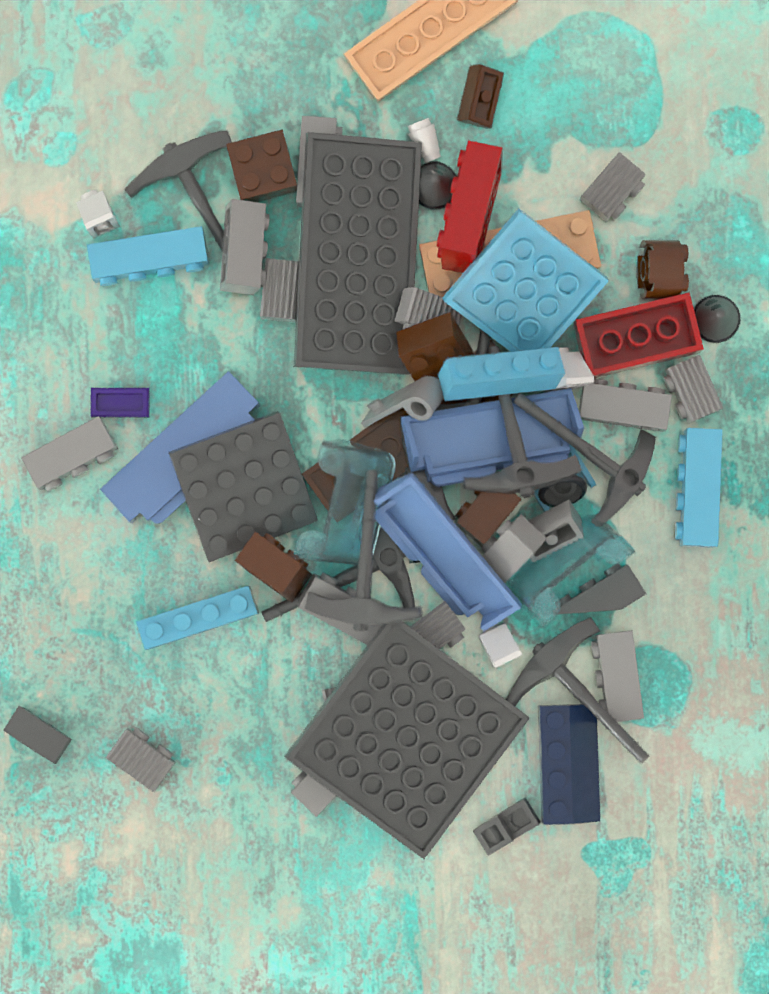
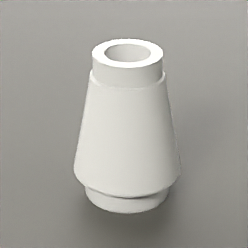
(426, 133)

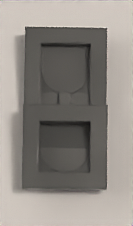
(37, 734)
(506, 826)

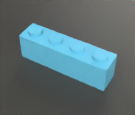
(148, 255)
(501, 373)
(700, 487)
(197, 617)

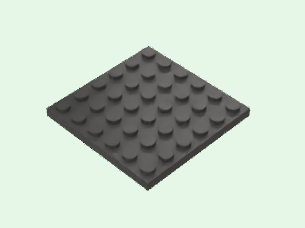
(407, 737)

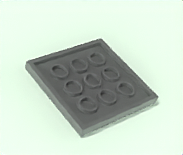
(243, 485)

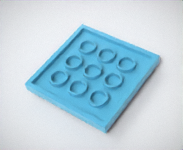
(525, 286)

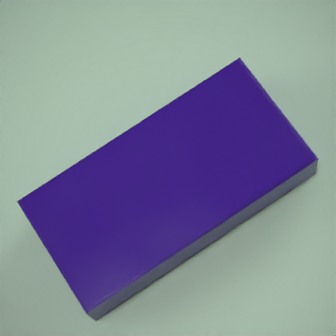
(120, 402)

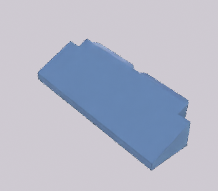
(474, 438)
(149, 480)
(447, 556)

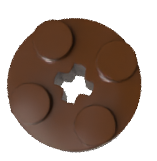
(662, 268)

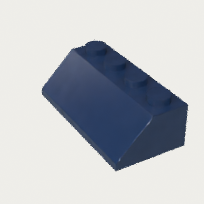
(568, 764)

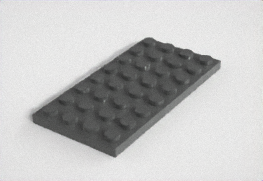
(355, 251)

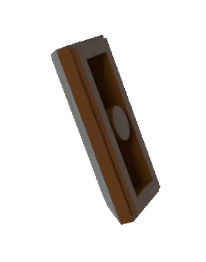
(480, 96)

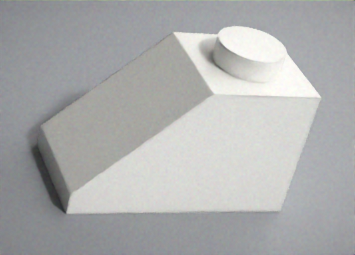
(97, 213)
(576, 371)
(499, 644)

